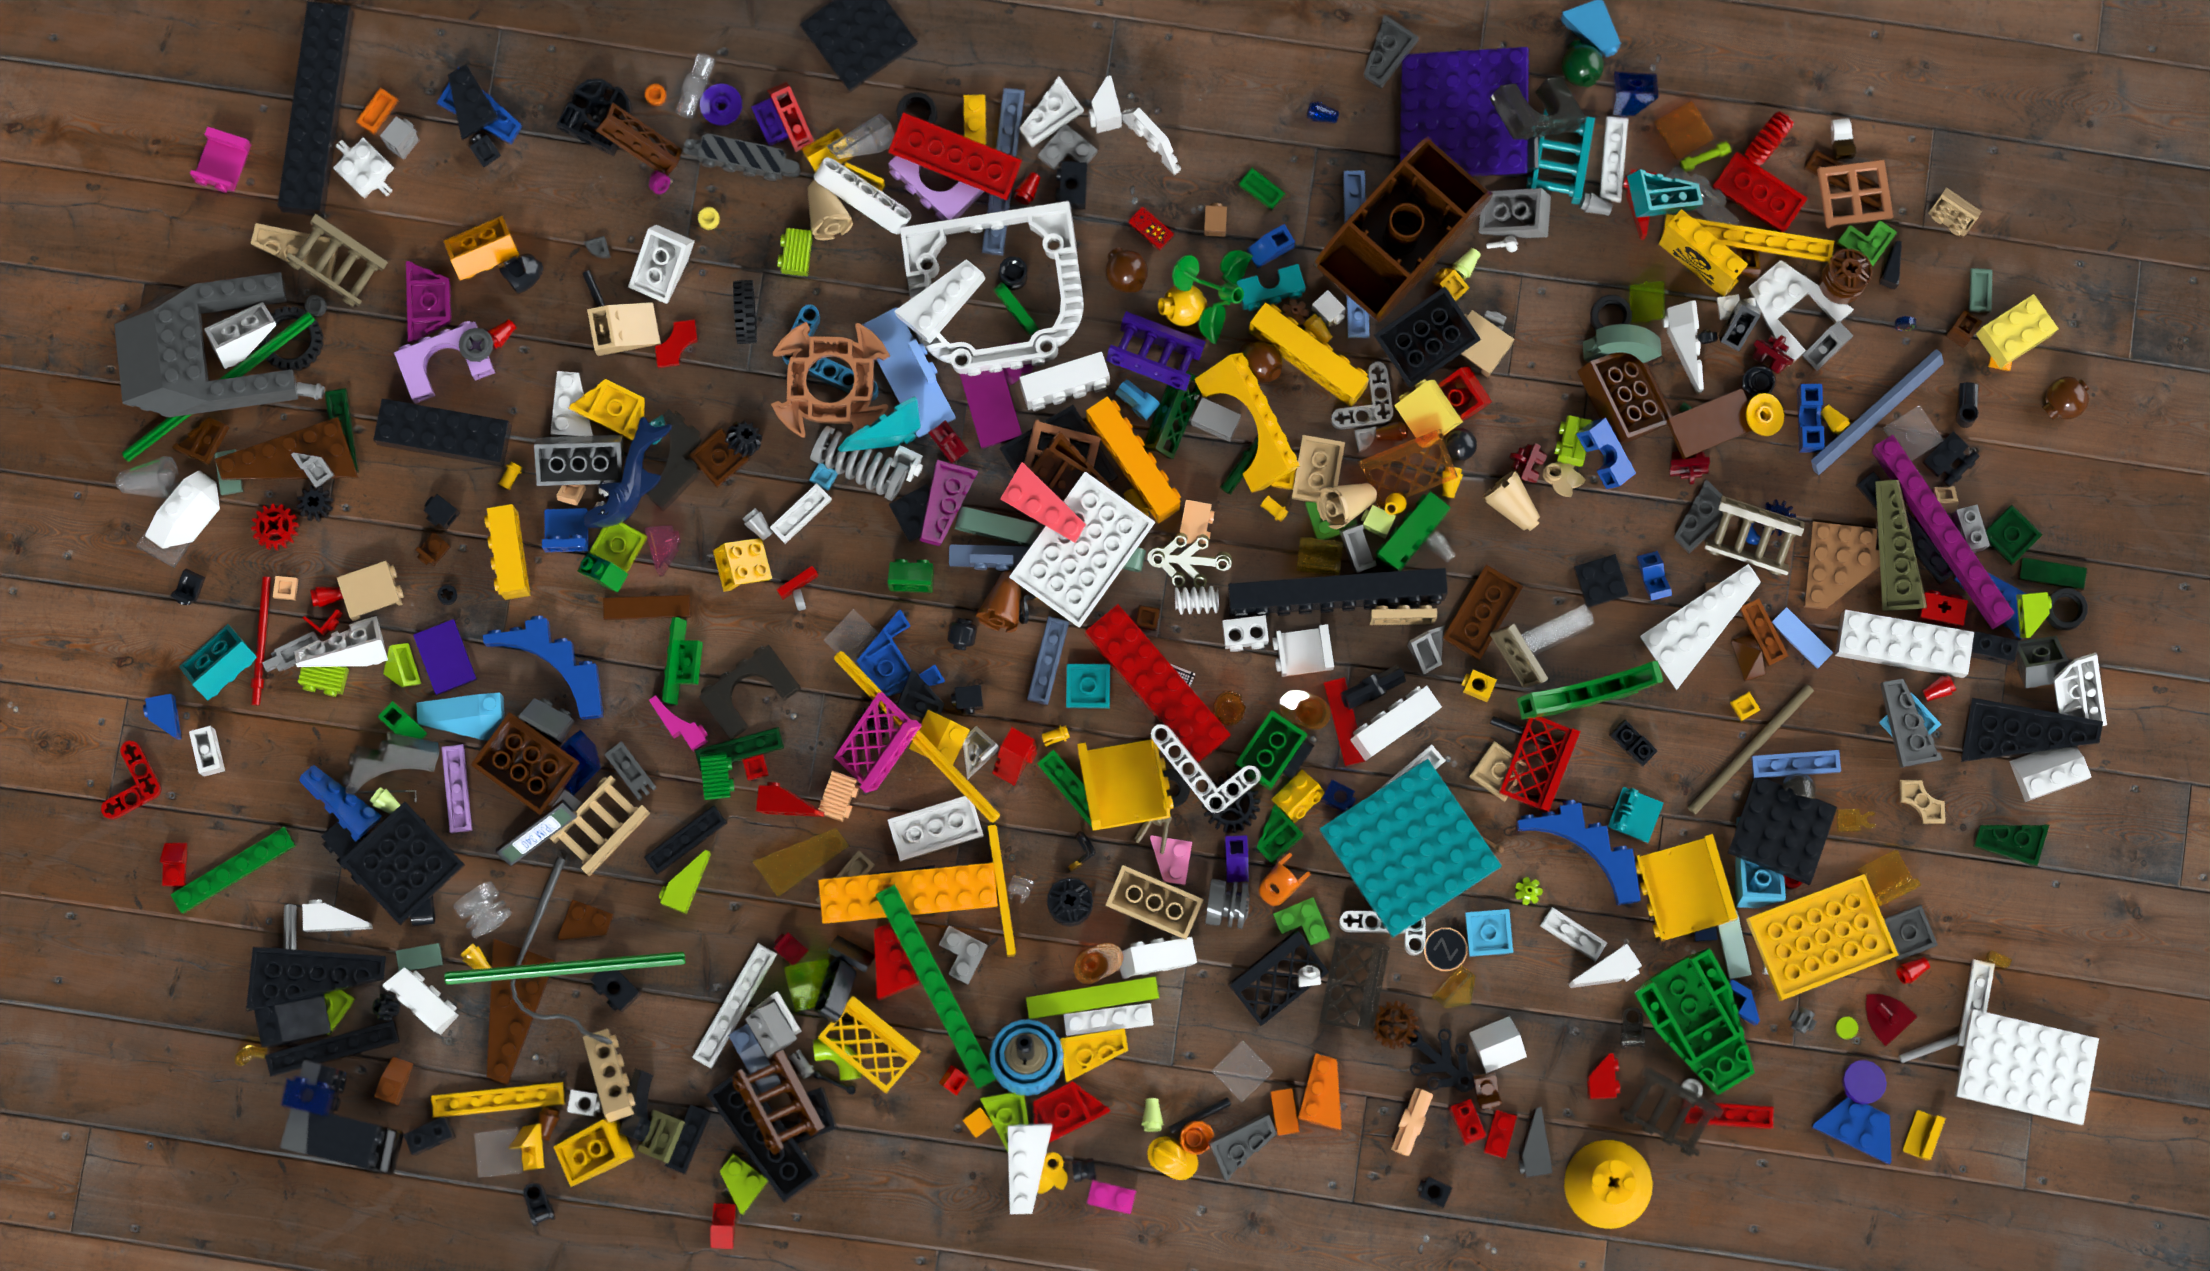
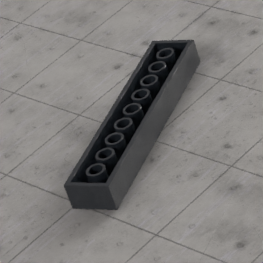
(315, 109)
(1337, 592)

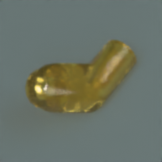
(248, 1053)

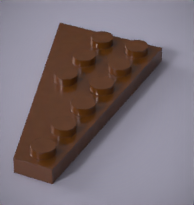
(507, 1021)

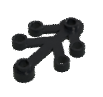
(1443, 1063)

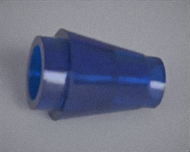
(1322, 113)

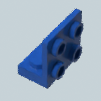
(565, 530)

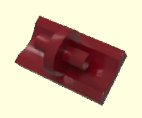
(1780, 359)
(948, 442)
(1524, 462)
(1689, 468)

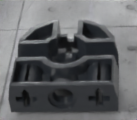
(575, 117)

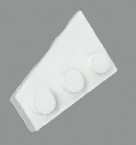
(565, 421)

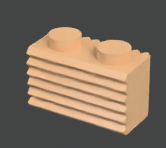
(838, 796)

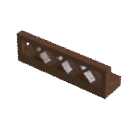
(639, 142)

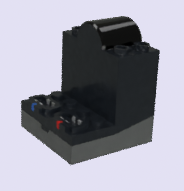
(338, 1136)

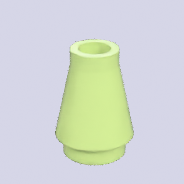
(1465, 265)
(384, 800)
(1152, 1116)

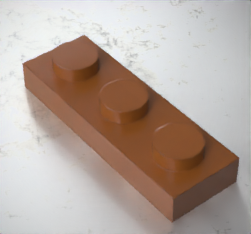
(1763, 632)

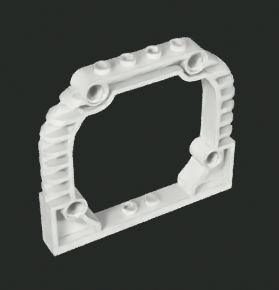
(1053, 224)

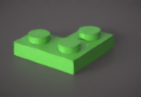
(1870, 246)
(1306, 916)

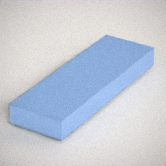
(1802, 638)

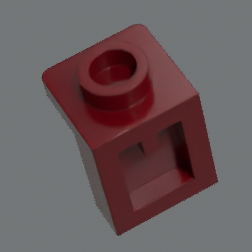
(790, 948)

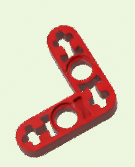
(138, 789)

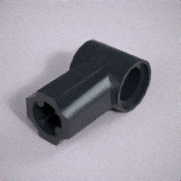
(1967, 403)

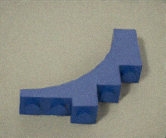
(537, 640)
(1616, 864)

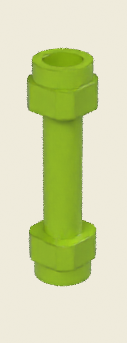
(1721, 150)

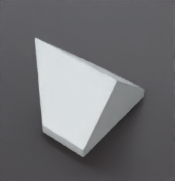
(978, 750)

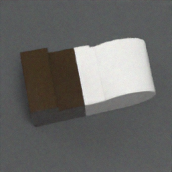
(1842, 139)

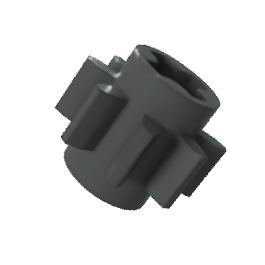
(1802, 1020)

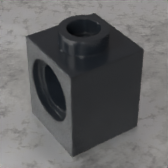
(1444, 1192)

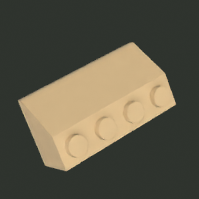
(1154, 902)

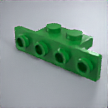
(682, 661)

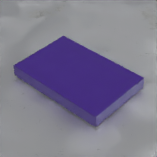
(445, 657)

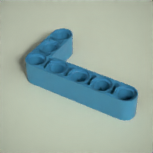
(822, 364)

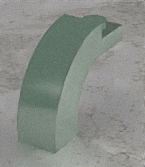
(1623, 338)

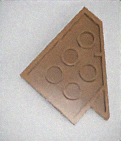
(1838, 561)

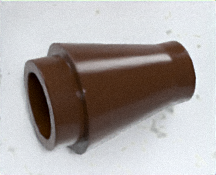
(1394, 431)
(548, 1119)

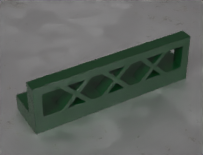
(1167, 412)

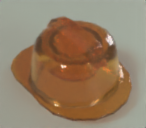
(1305, 709)
(1097, 962)

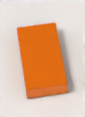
(377, 111)
(1284, 1111)

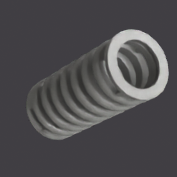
(891, 486)

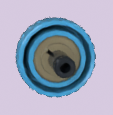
(1026, 1057)

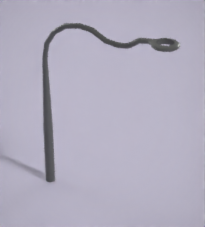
(532, 929)

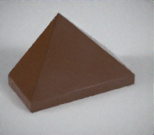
(1752, 259)
(1748, 657)

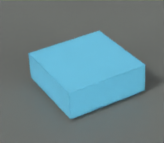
(823, 476)

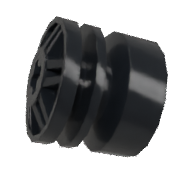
(1066, 914)

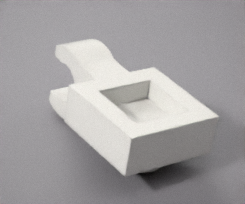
(1728, 303)

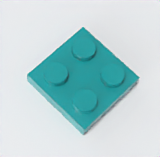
(1088, 686)

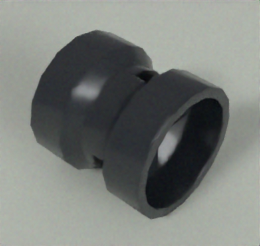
(1088, 1167)

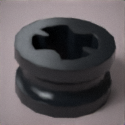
(450, 588)

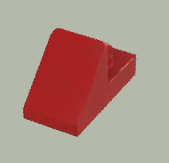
(174, 864)
(723, 1226)

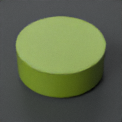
(1846, 1028)

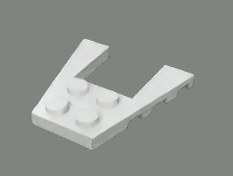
(1779, 291)

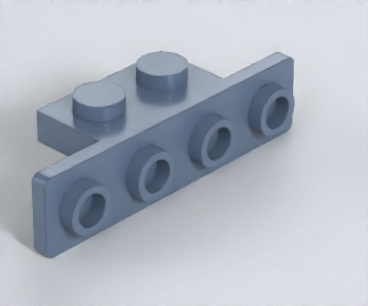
(986, 556)

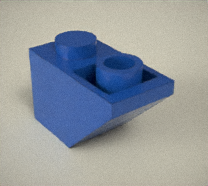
(1271, 246)

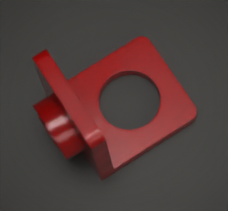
(329, 625)

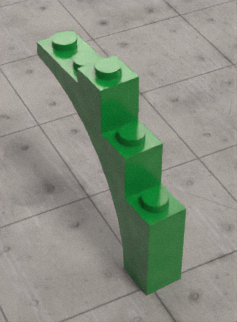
(1589, 693)

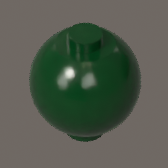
(1582, 64)

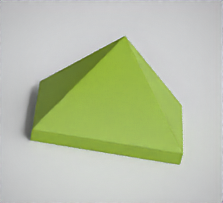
(401, 666)

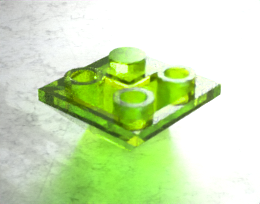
(805, 982)

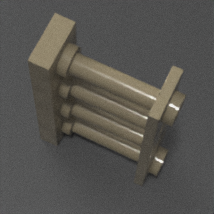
(355, 251)
(1750, 515)

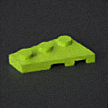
(1005, 1111)

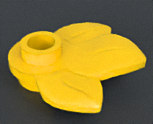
(1052, 1176)

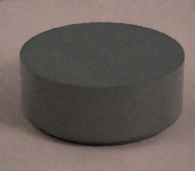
(316, 305)

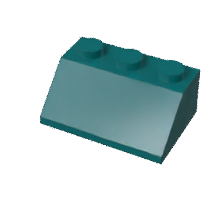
(218, 662)

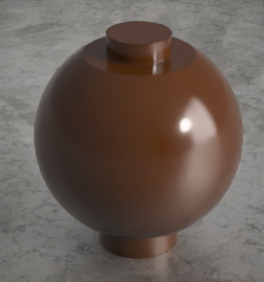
(1126, 270)
(1263, 360)
(2066, 398)

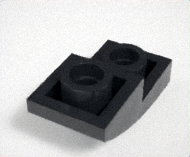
(1633, 743)

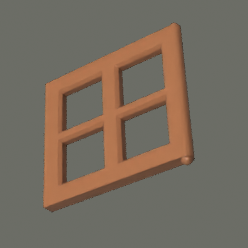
(1855, 193)
(1039, 427)

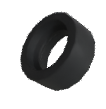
(917, 97)
(1610, 299)
(2082, 609)

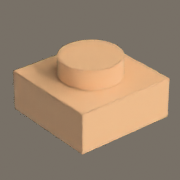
(571, 493)
(285, 588)

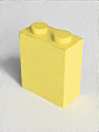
(1427, 409)

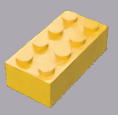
(508, 552)

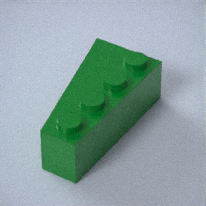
(1412, 533)

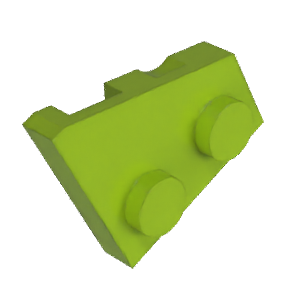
(742, 1182)

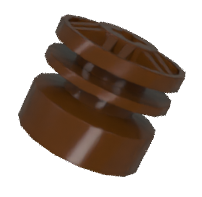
(1845, 276)

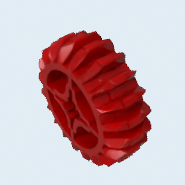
(1769, 138)

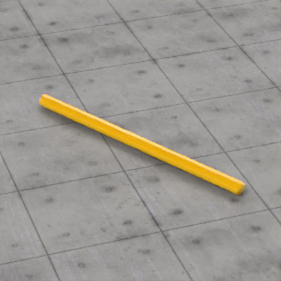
(922, 742)

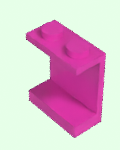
(221, 160)
(1111, 1197)

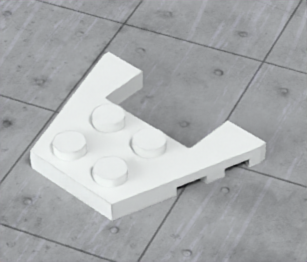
(1157, 140)

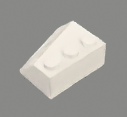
(422, 999)

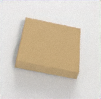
(1493, 769)

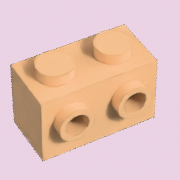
(1195, 521)

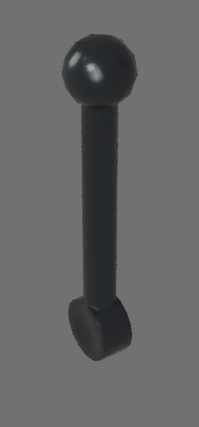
(850, 1090)

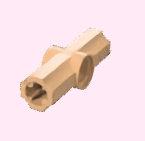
(1412, 1122)

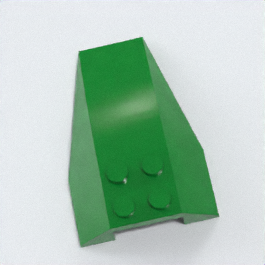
(1698, 1018)

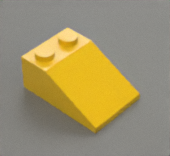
(593, 1151)

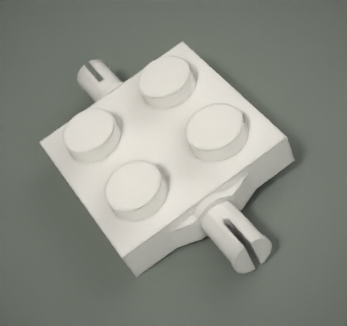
(364, 168)

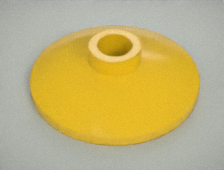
(1772, 414)

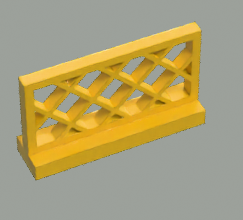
(885, 1035)

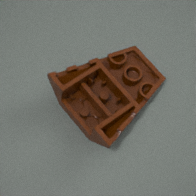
(1062, 466)

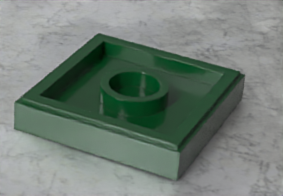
(2012, 535)

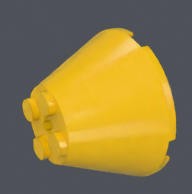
(1588, 1182)

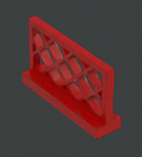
(1558, 764)

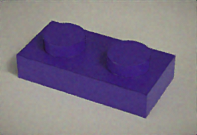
(769, 122)

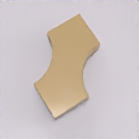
(1914, 794)

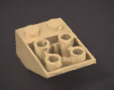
(1954, 213)
(623, 327)

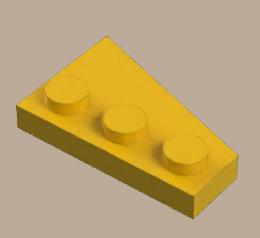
(1091, 1050)

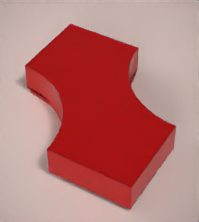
(682, 336)

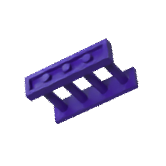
(1160, 335)

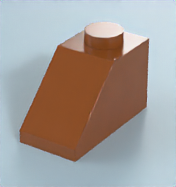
(394, 1081)

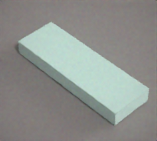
(1734, 949)

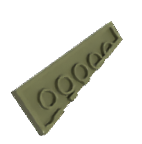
(1898, 563)

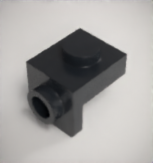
(188, 587)

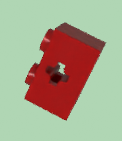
(1952, 617)

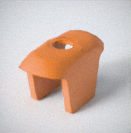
(1283, 880)

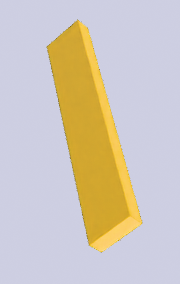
(1001, 890)
(498, 1099)

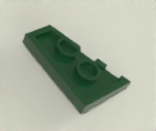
(2015, 842)

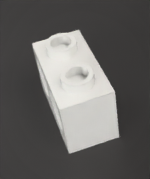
(1244, 626)

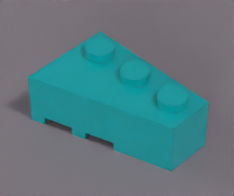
(1662, 195)

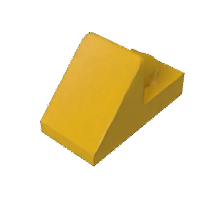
(530, 1141)

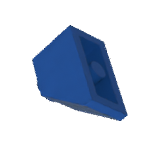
(163, 713)

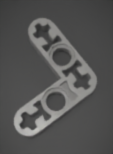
(1371, 410)

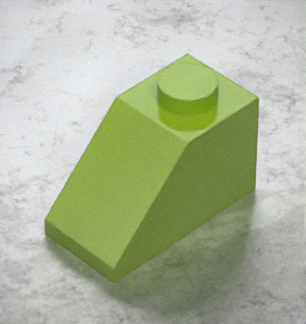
(2032, 611)

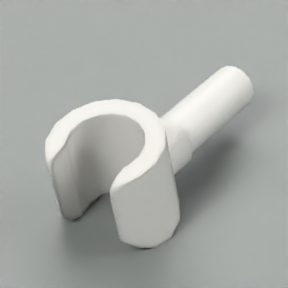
(1509, 242)

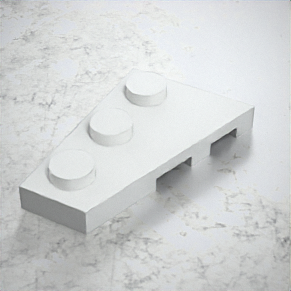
(1051, 114)

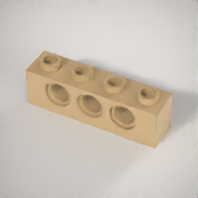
(613, 1107)

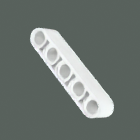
(862, 195)

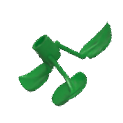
(1233, 268)

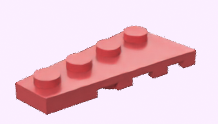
(1039, 502)

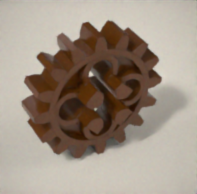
(1404, 1017)

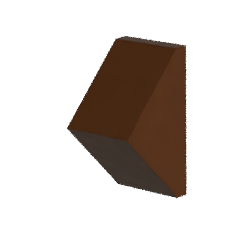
(1964, 329)

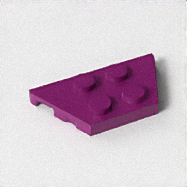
(426, 301)

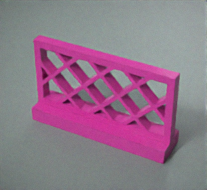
(892, 750)

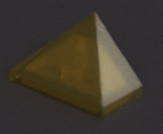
(1456, 989)

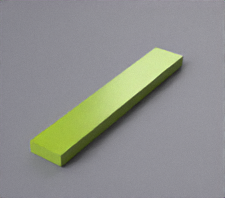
(1092, 998)

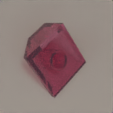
(663, 546)

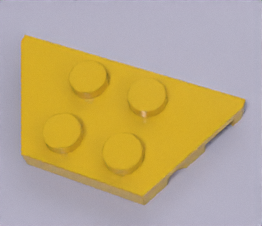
(611, 408)

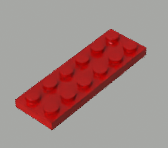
(955, 156)

